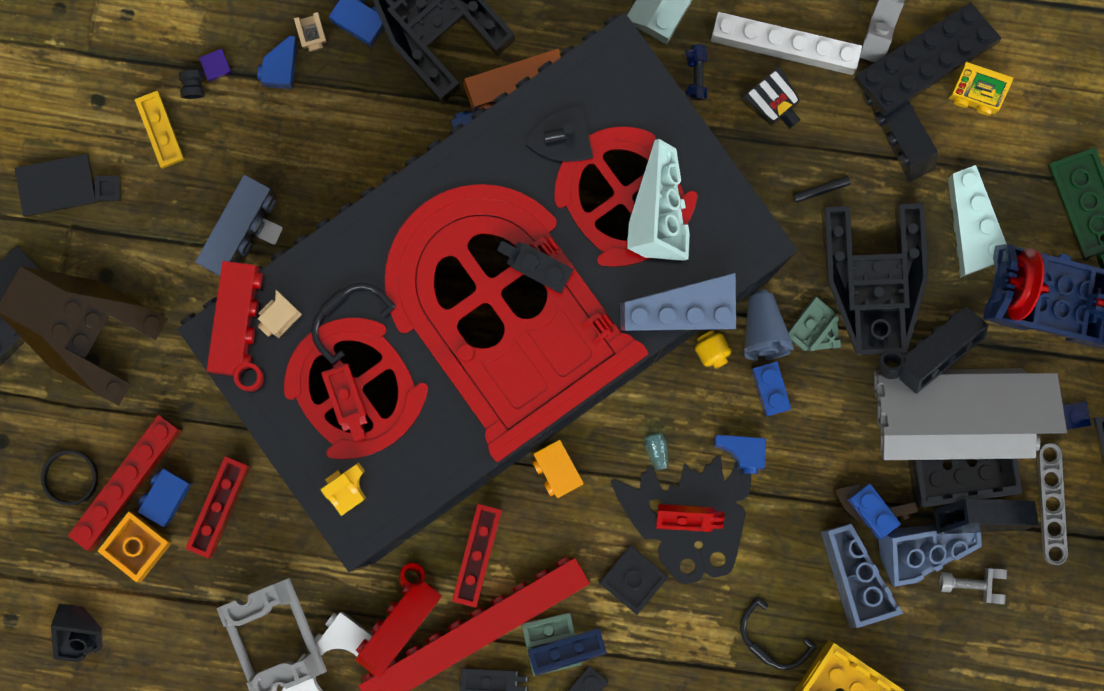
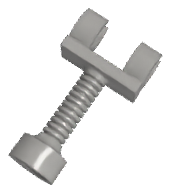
(948, 582)

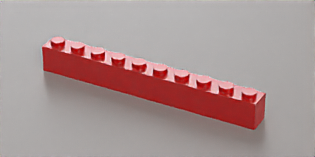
(481, 629)

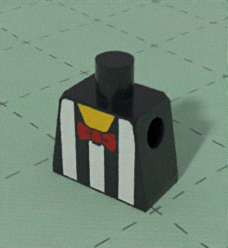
(774, 99)

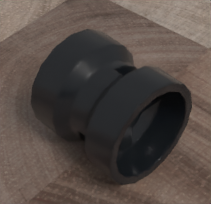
(192, 84)

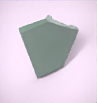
(815, 327)

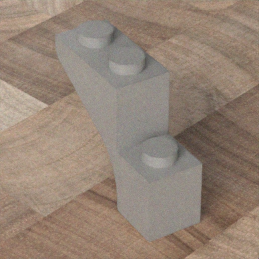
(881, 29)

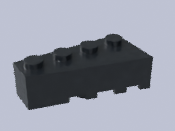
(907, 139)

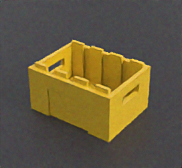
(839, 669)

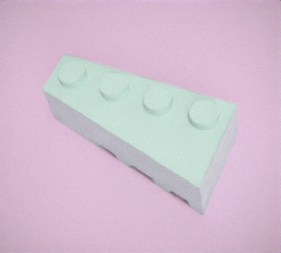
(974, 221)

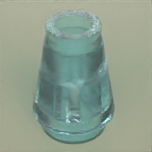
(657, 450)

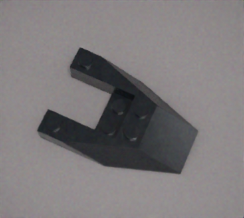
(419, 23)
(881, 291)

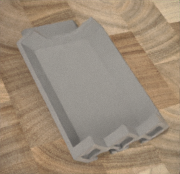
(968, 415)

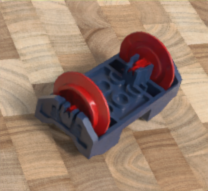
(1047, 295)

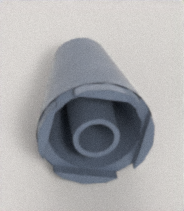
(765, 328)

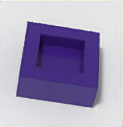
(215, 65)

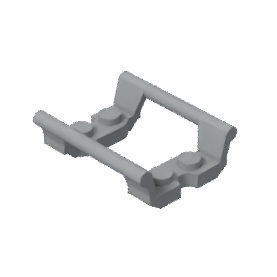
(259, 605)

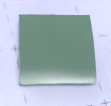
(548, 631)

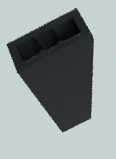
(985, 516)

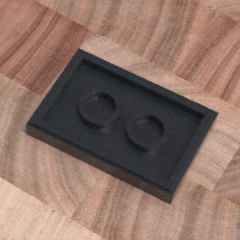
(55, 185)

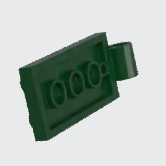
(1081, 191)

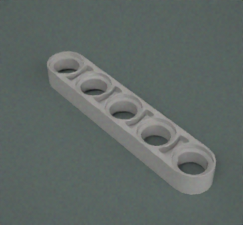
(1052, 516)

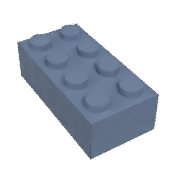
(237, 225)

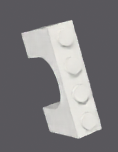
(341, 634)

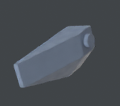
(919, 550)

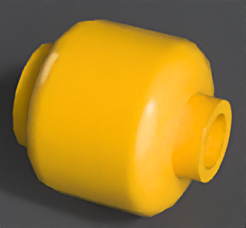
(713, 349)

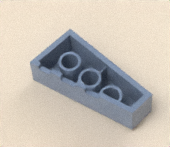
(857, 578)

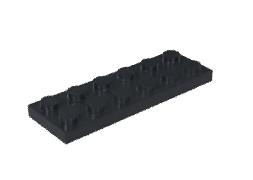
(927, 58)

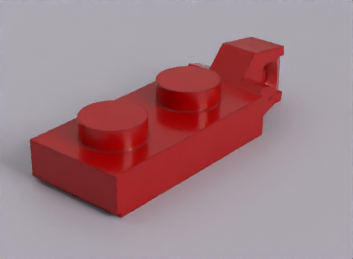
(346, 400)

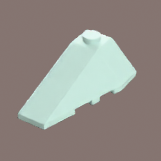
(658, 17)
(657, 218)

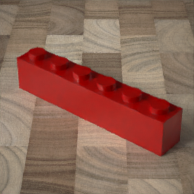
(125, 483)

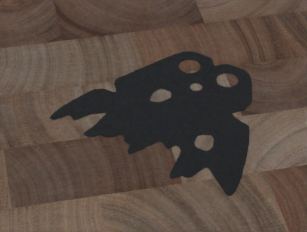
(694, 490)

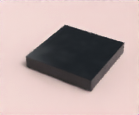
(633, 579)

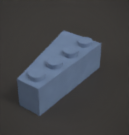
(688, 307)

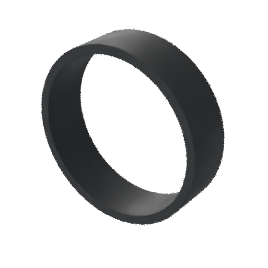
(44, 477)

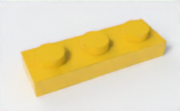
(159, 129)

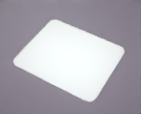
(270, 232)

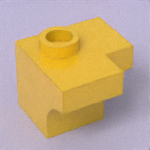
(344, 489)

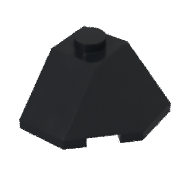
(74, 633)

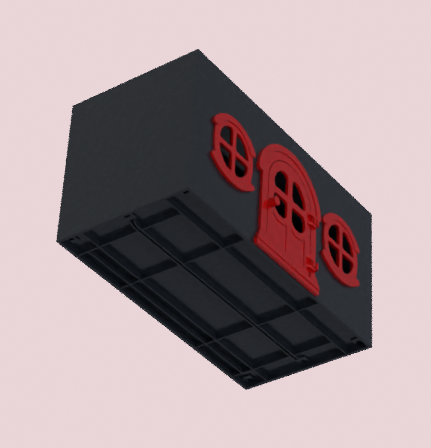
(483, 179)

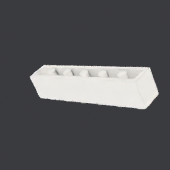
(786, 43)

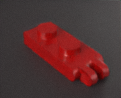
(689, 518)

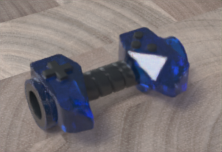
(696, 58)

